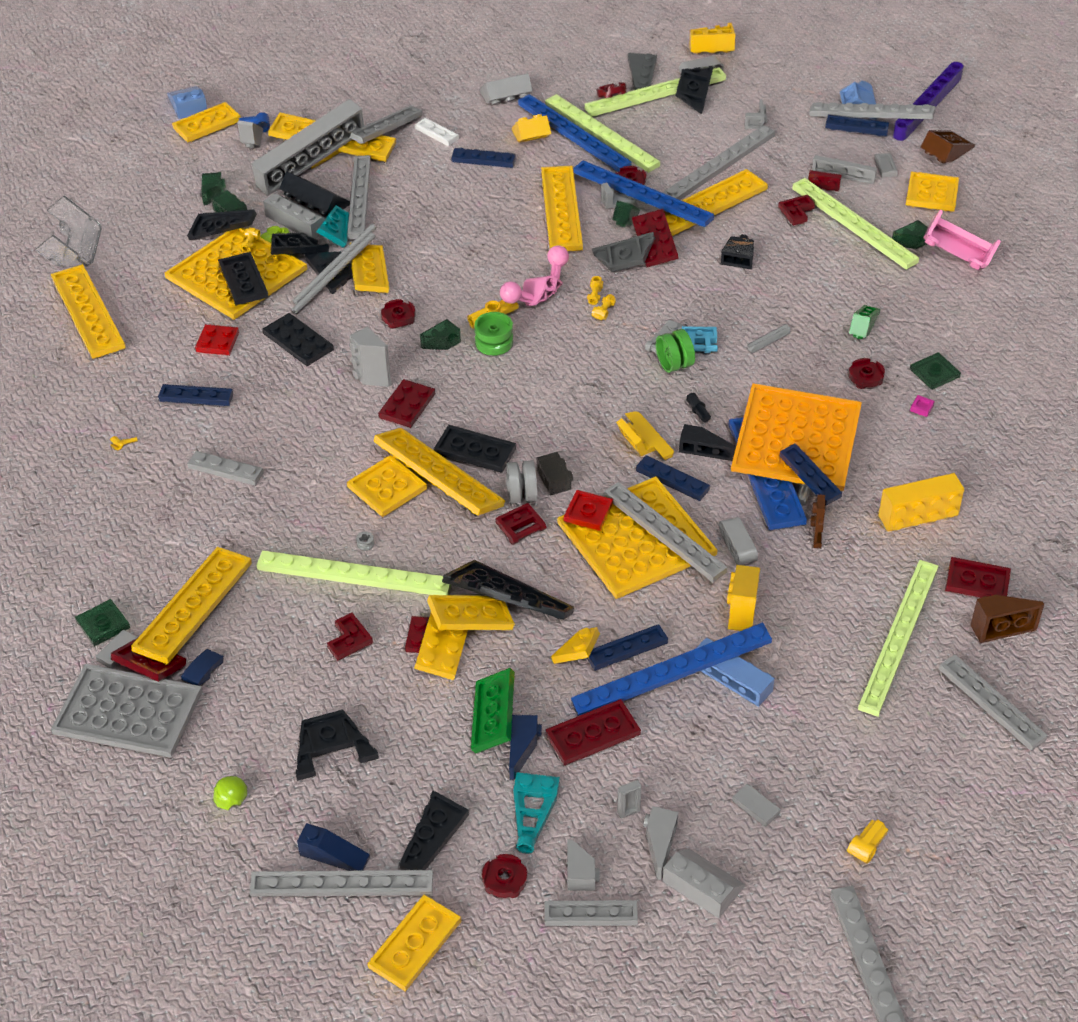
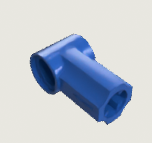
(260, 117)

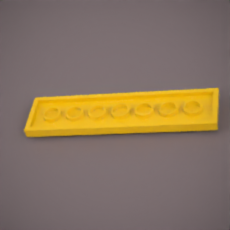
(288, 125)
(719, 197)
(561, 207)
(88, 311)
(439, 471)
(191, 605)

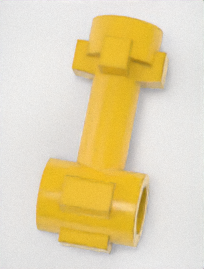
(251, 234)
(596, 285)
(602, 312)

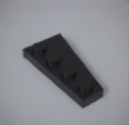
(218, 222)
(438, 824)

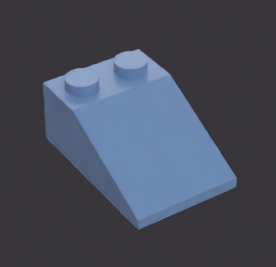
(187, 101)

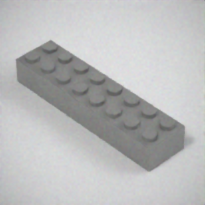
(308, 146)

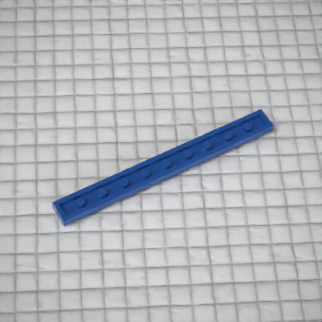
(575, 133)
(644, 193)
(673, 669)

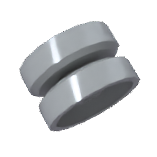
(518, 482)

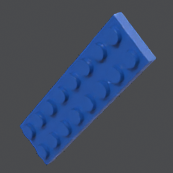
(775, 497)

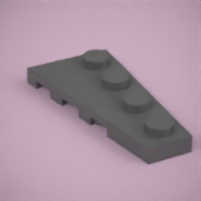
(642, 69)

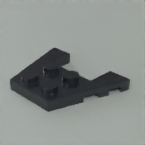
(326, 735)

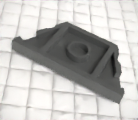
(625, 252)

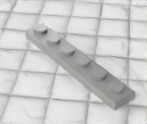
(386, 124)
(993, 702)

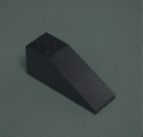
(701, 442)

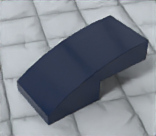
(201, 667)

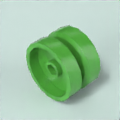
(493, 333)
(675, 350)

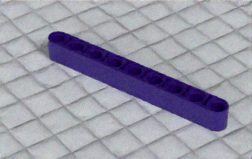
(932, 96)

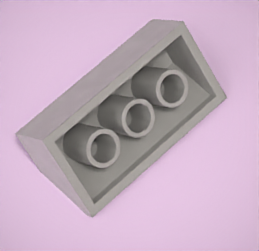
(292, 215)

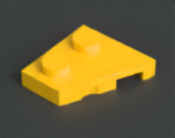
(577, 646)

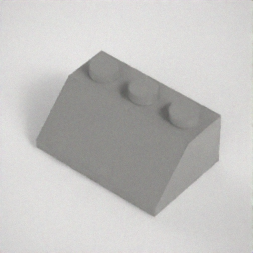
(506, 89)
(370, 358)
(701, 881)

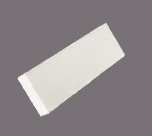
(436, 131)

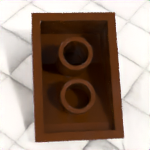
(945, 145)
(1004, 617)

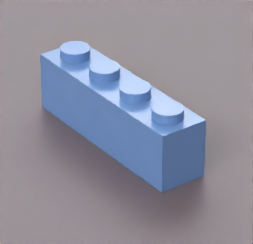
(741, 678)

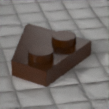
(817, 520)

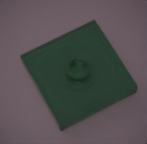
(935, 370)
(102, 622)

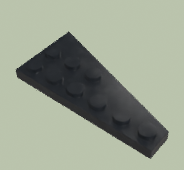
(495, 584)

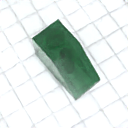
(211, 185)
(623, 213)
(911, 235)
(441, 336)

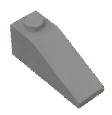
(660, 833)

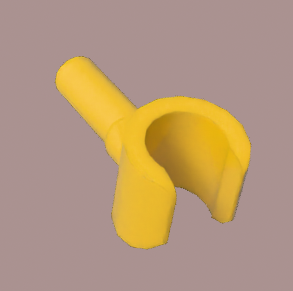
(118, 444)

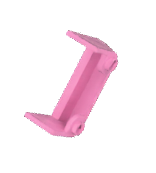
(959, 242)

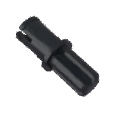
(698, 407)

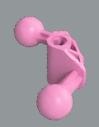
(539, 288)

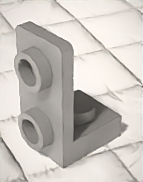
(756, 120)
(610, 199)

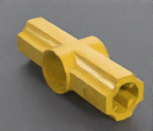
(492, 306)

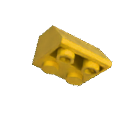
(531, 129)

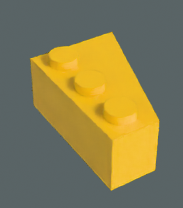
(712, 39)
(742, 597)

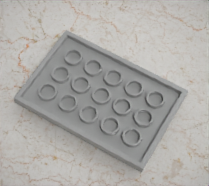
(127, 710)

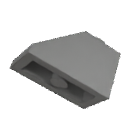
(250, 134)
(581, 868)

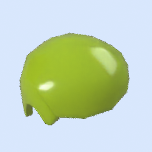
(229, 792)

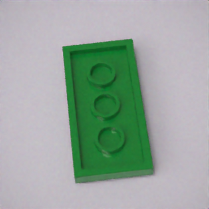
(493, 710)

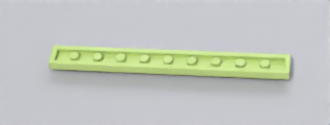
(642, 95)
(603, 133)
(856, 224)
(352, 573)
(898, 638)

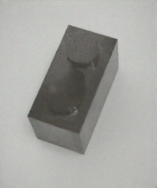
(554, 473)

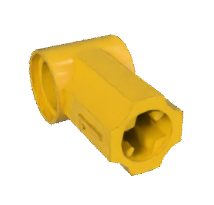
(866, 844)

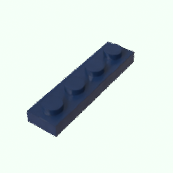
(858, 125)
(481, 157)
(195, 395)
(810, 473)
(673, 478)
(627, 647)

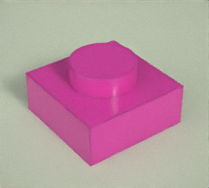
(922, 406)

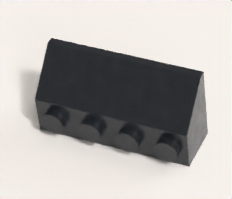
(312, 194)

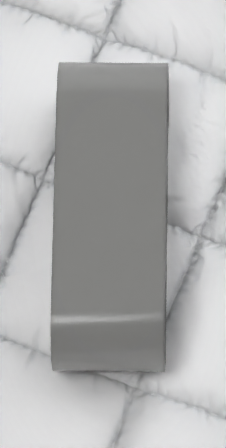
(703, 63)
(738, 541)

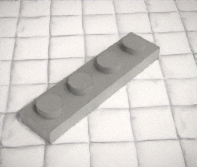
(847, 169)
(225, 468)
(591, 913)

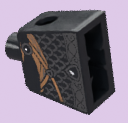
(738, 252)

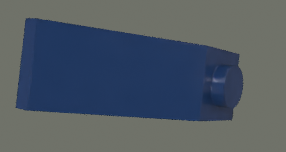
(523, 741)
(330, 849)

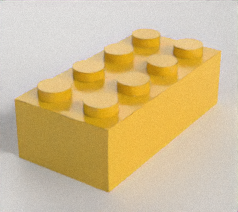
(921, 502)

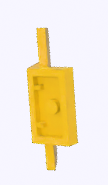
(643, 436)

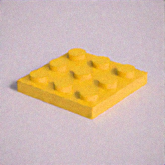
(932, 191)
(386, 485)

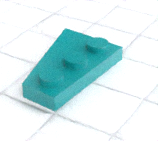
(335, 226)

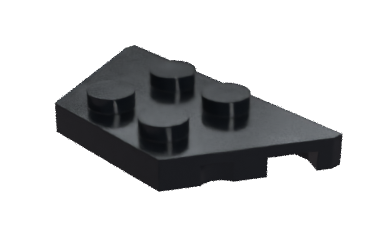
(694, 87)
(295, 243)
(321, 260)

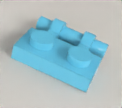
(703, 335)

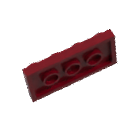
(663, 247)
(592, 732)

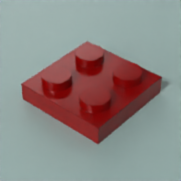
(217, 339)
(588, 510)

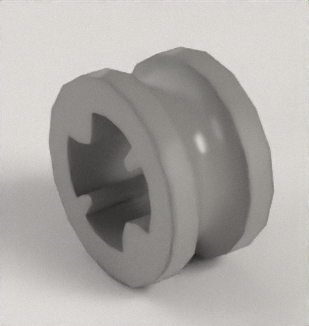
(365, 546)

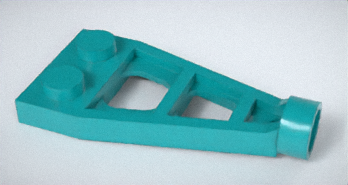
(539, 787)

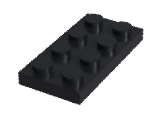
(243, 278)
(298, 339)
(475, 448)

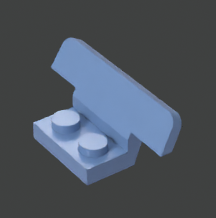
(858, 94)

